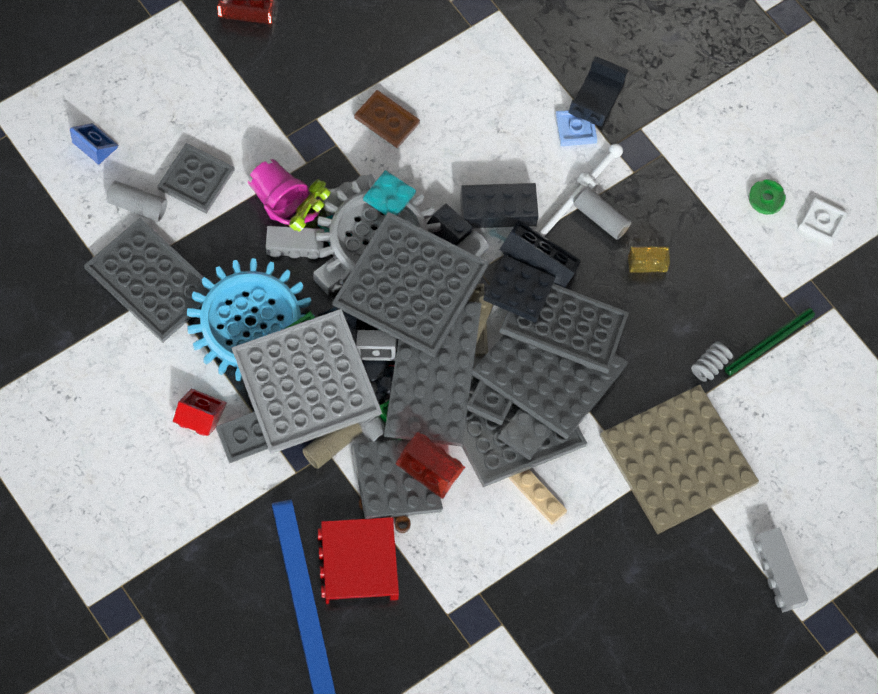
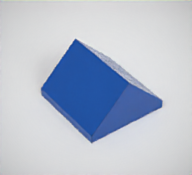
(93, 142)

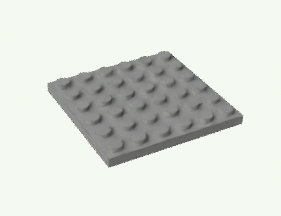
(306, 381)

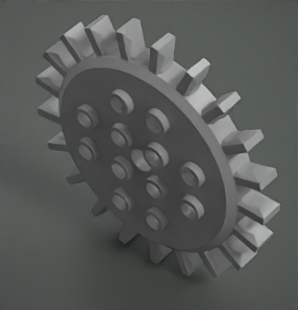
(343, 222)

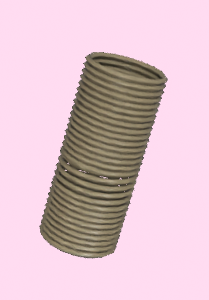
(321, 451)

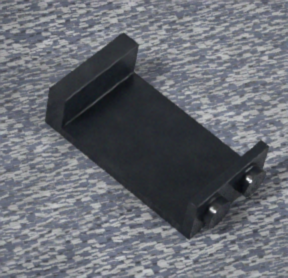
(598, 91)

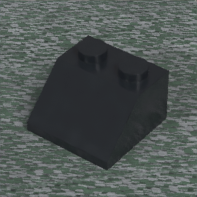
(453, 226)

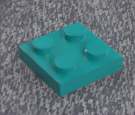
(389, 194)

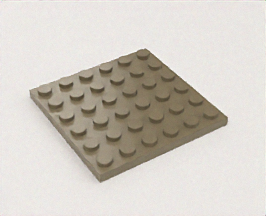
(678, 459)

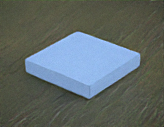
(574, 130)

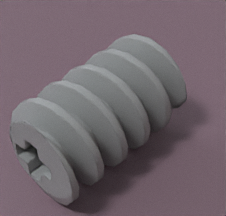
(711, 361)

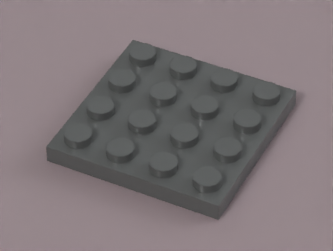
(385, 486)

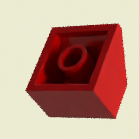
(199, 412)

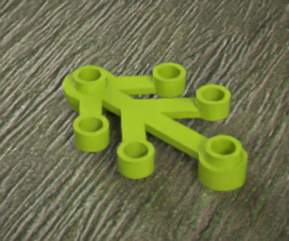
(316, 189)

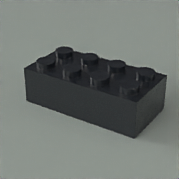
(499, 205)

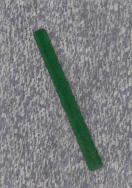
(769, 341)

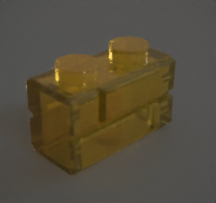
(649, 259)

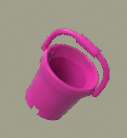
(279, 191)

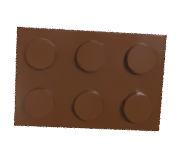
(387, 119)

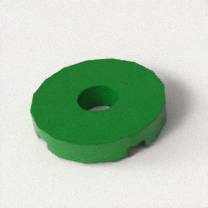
(767, 206)

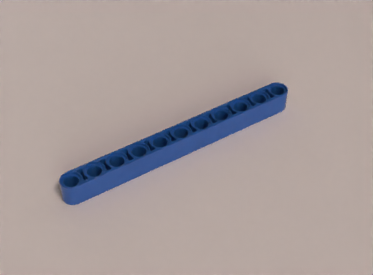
(303, 598)

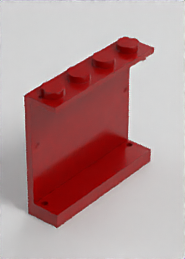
(358, 559)

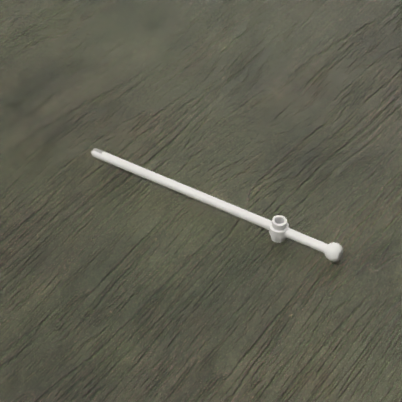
(586, 181)

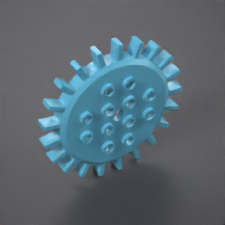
(261, 289)

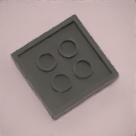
(196, 178)

